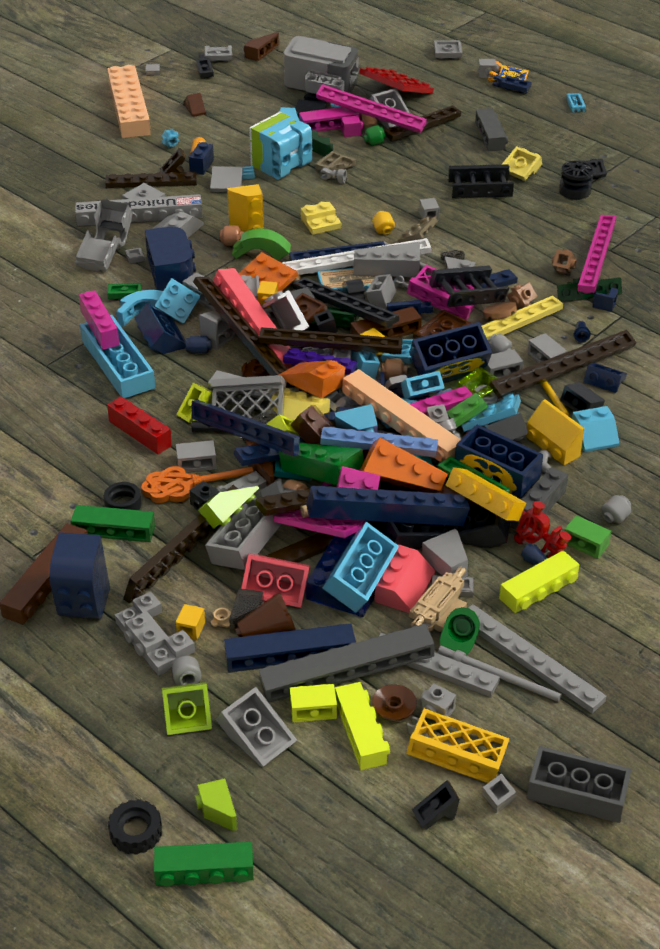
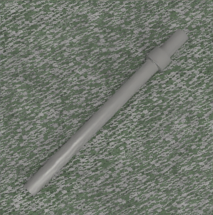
(461, 657)

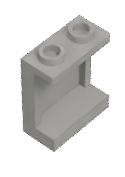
(286, 311)

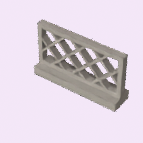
(249, 385)

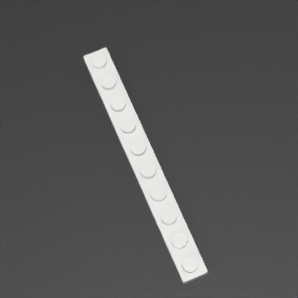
(340, 260)

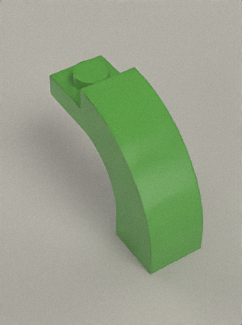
(262, 239)

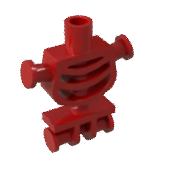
(540, 524)

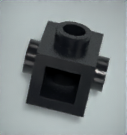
(201, 494)

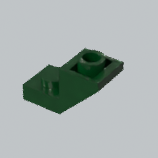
(321, 145)

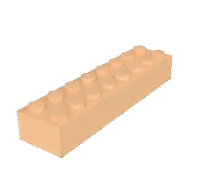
(128, 101)

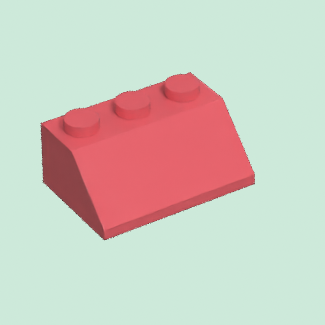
(276, 577)
(404, 580)

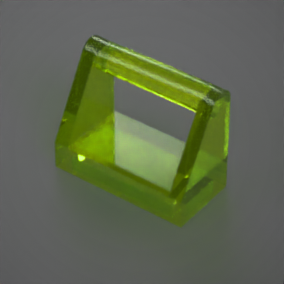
(477, 378)

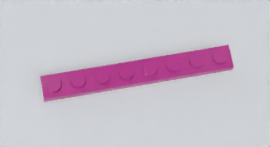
(371, 108)

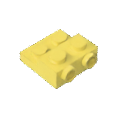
(523, 163)
(320, 217)

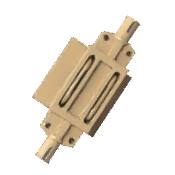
(439, 601)

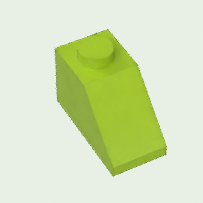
(217, 803)

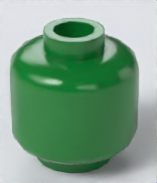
(374, 135)

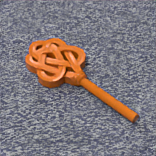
(174, 483)

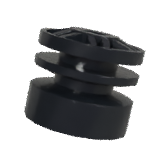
(576, 180)

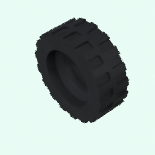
(135, 843)

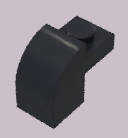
(354, 288)
(324, 322)

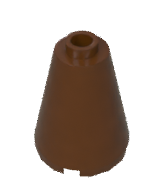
(267, 618)

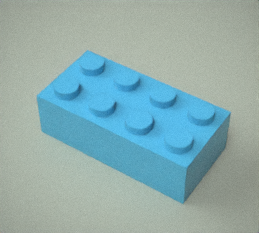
(360, 567)

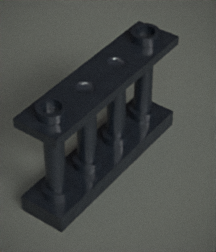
(485, 173)
(468, 276)

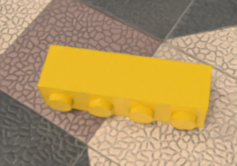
(486, 494)

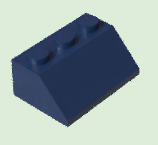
(159, 330)

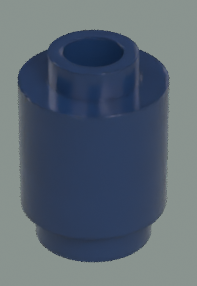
(198, 344)

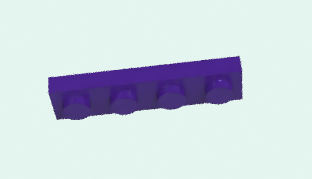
(295, 356)

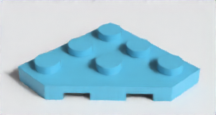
(502, 409)

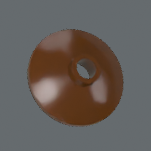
(394, 702)

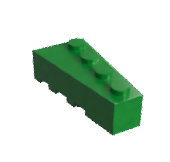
(322, 461)

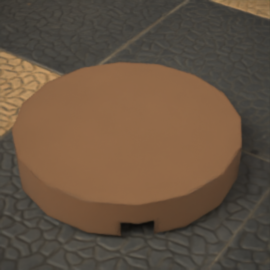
(500, 310)

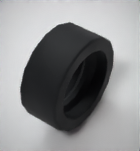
(123, 489)

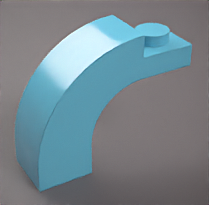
(134, 303)

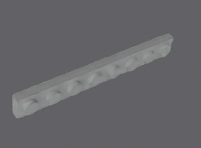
(539, 662)

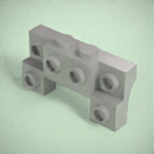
(148, 636)

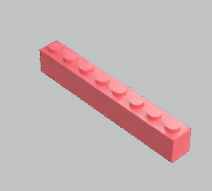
(245, 302)

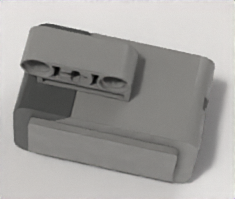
(319, 62)

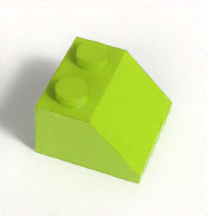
(186, 708)

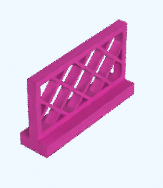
(438, 298)
(334, 527)

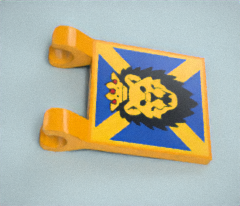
(509, 71)

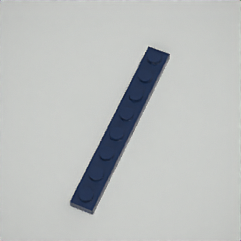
(246, 427)

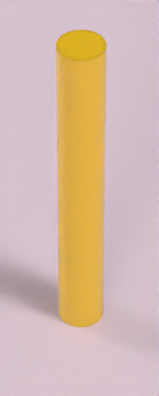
(554, 397)

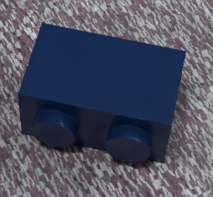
(201, 158)

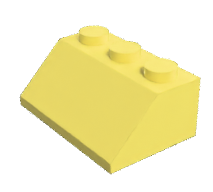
(299, 401)

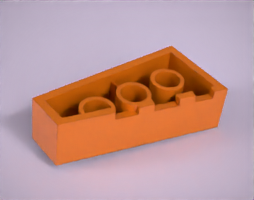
(402, 468)

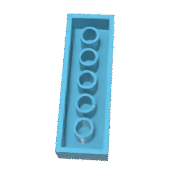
(121, 364)

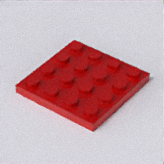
(396, 80)

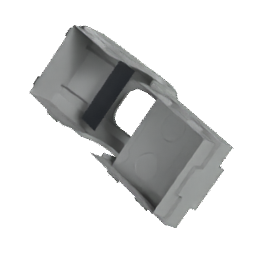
(95, 252)

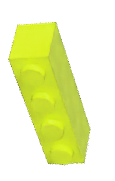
(539, 581)
(361, 726)

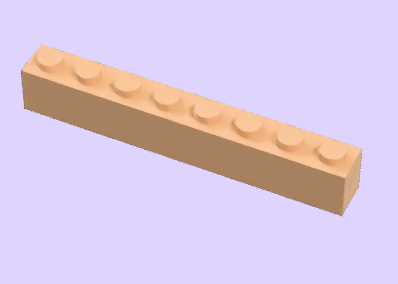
(398, 413)

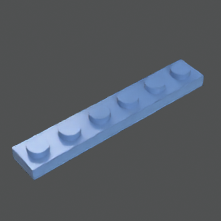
(364, 440)

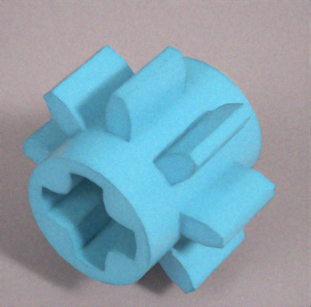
(170, 138)

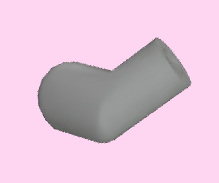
(545, 466)

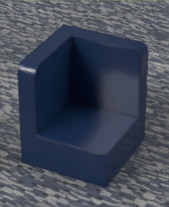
(604, 301)

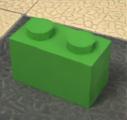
(588, 536)

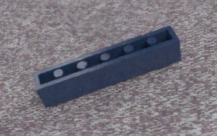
(279, 647)

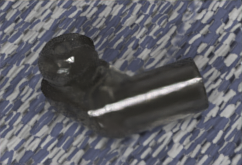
(453, 254)

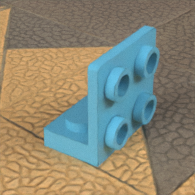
(177, 301)

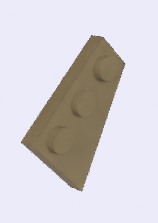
(419, 229)

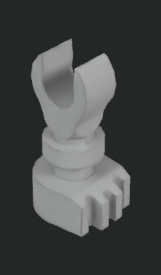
(340, 175)

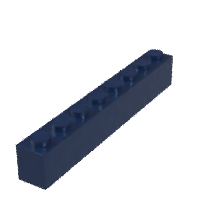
(387, 506)

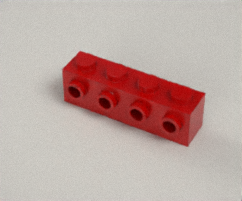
(139, 425)

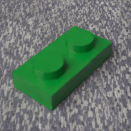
(119, 291)

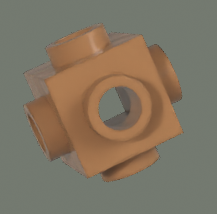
(560, 257)
(519, 295)

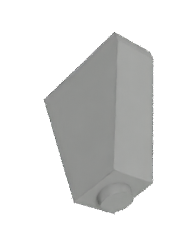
(445, 553)

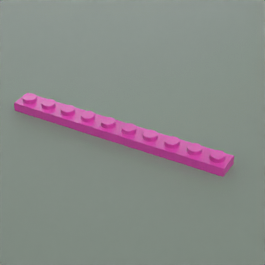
(597, 254)

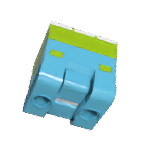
(280, 145)

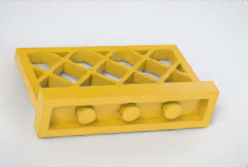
(454, 757)

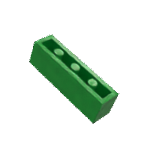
(115, 522)
(203, 863)

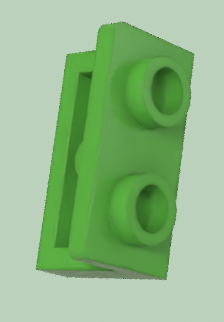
(467, 409)

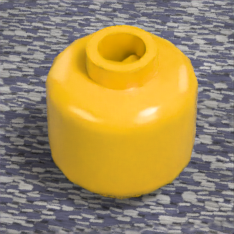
(383, 222)

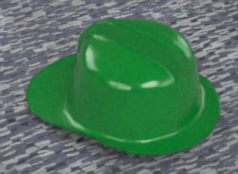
(460, 630)

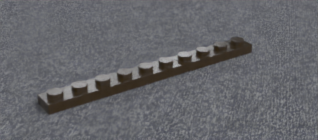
(240, 326)
(562, 364)

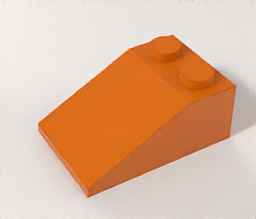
(316, 377)

